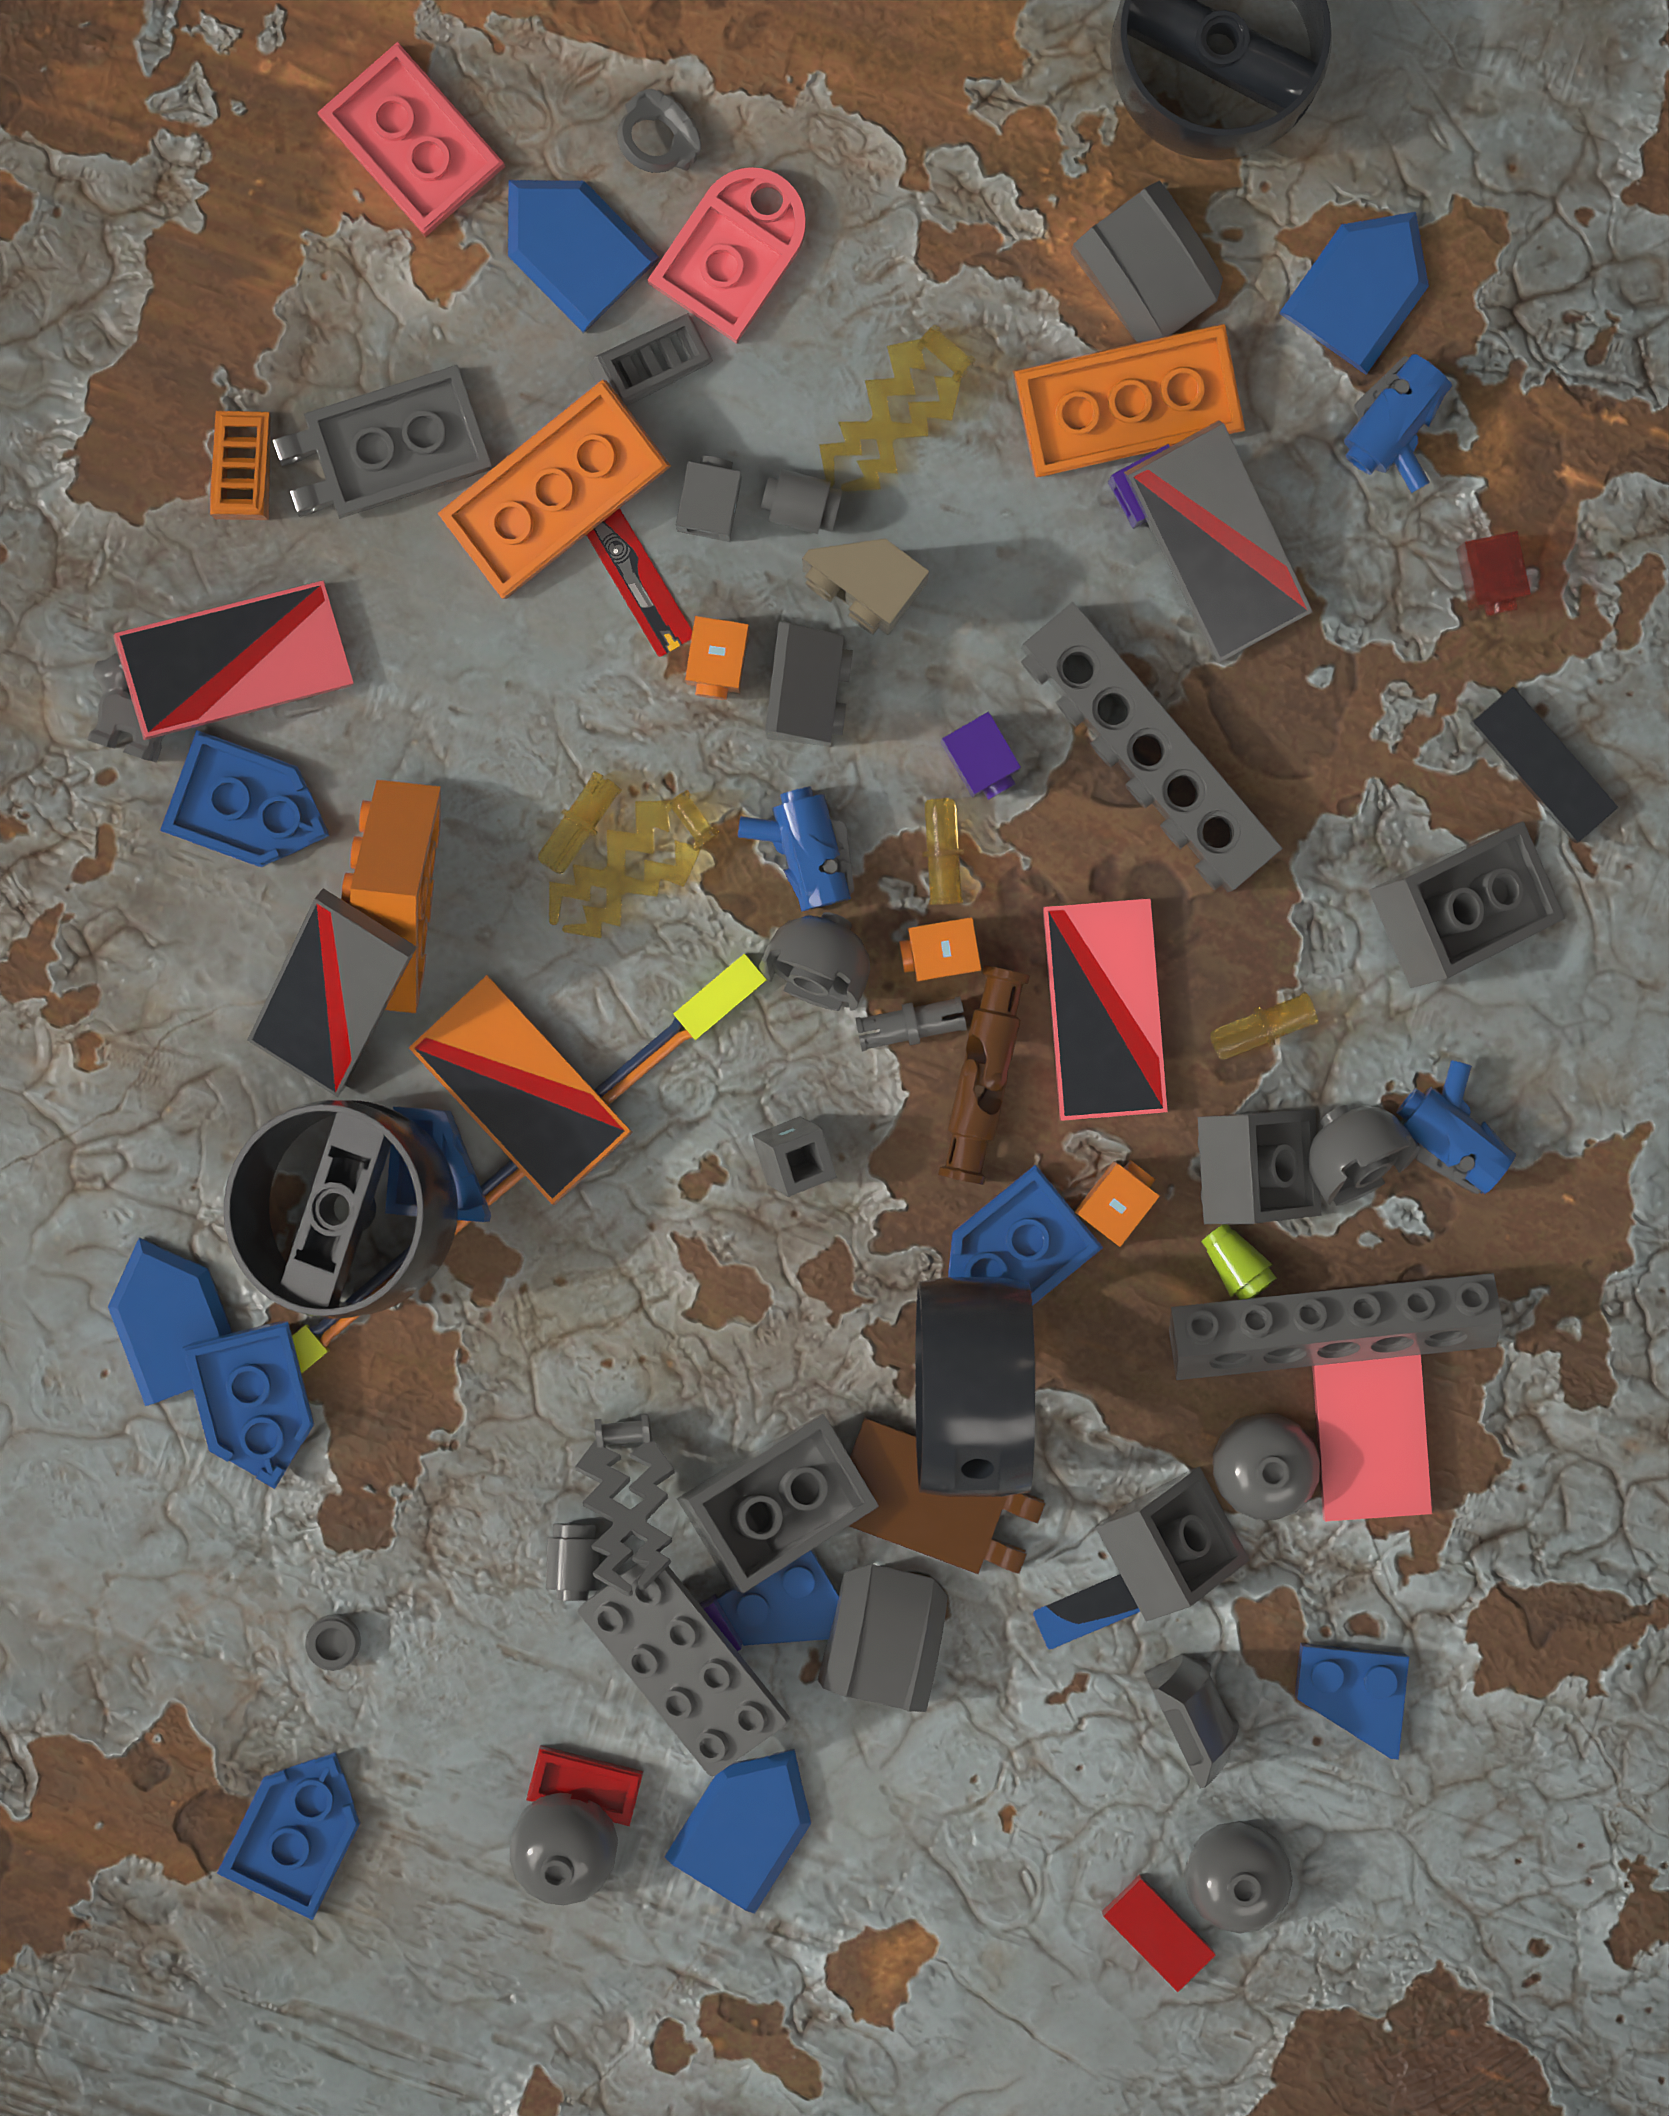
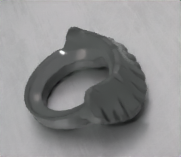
(657, 106)

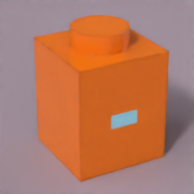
(716, 657)
(941, 950)
(1118, 1201)

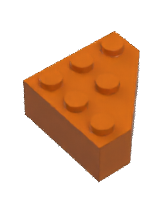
(396, 872)

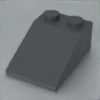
(1466, 905)
(777, 1503)

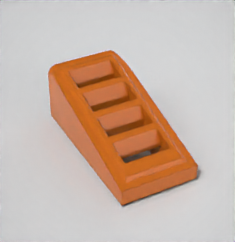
(241, 508)

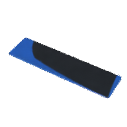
(1085, 1611)

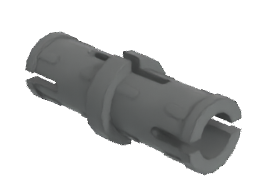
(911, 1023)

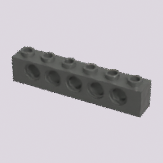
(1075, 635)
(1335, 1326)

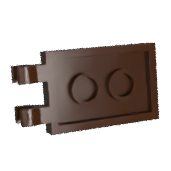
(937, 1526)

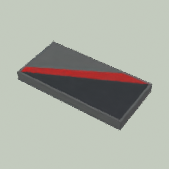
(1218, 541)
(331, 992)

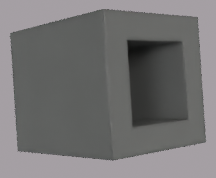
(709, 498)
(794, 1156)

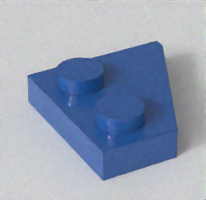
(443, 1129)
(786, 1606)
(1356, 1691)

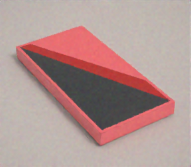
(233, 660)
(1105, 1009)

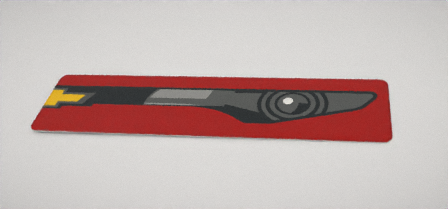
(640, 584)

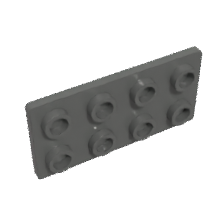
(685, 1668)

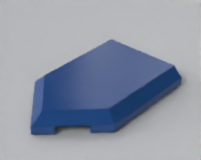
(573, 246)
(1361, 288)
(242, 803)
(1024, 1237)
(158, 1311)
(251, 1398)
(744, 1828)
(294, 1835)

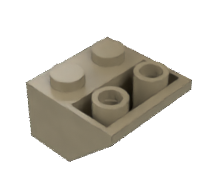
(868, 577)

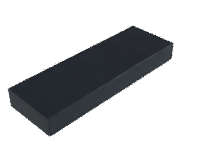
(1544, 765)

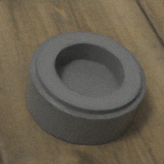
(333, 1642)

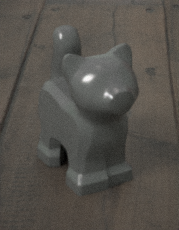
(118, 714)

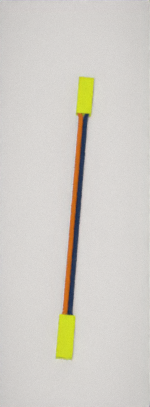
(695, 1015)

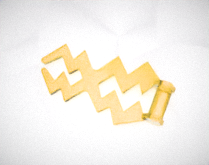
(880, 427)
(613, 877)

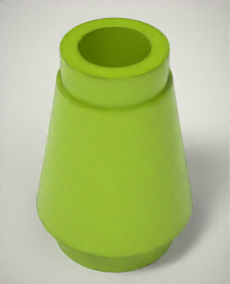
(1238, 1263)

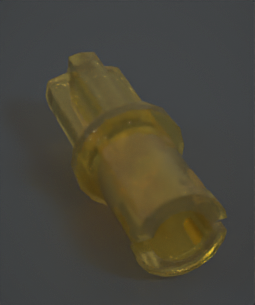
(578, 823)
(943, 851)
(1264, 1026)

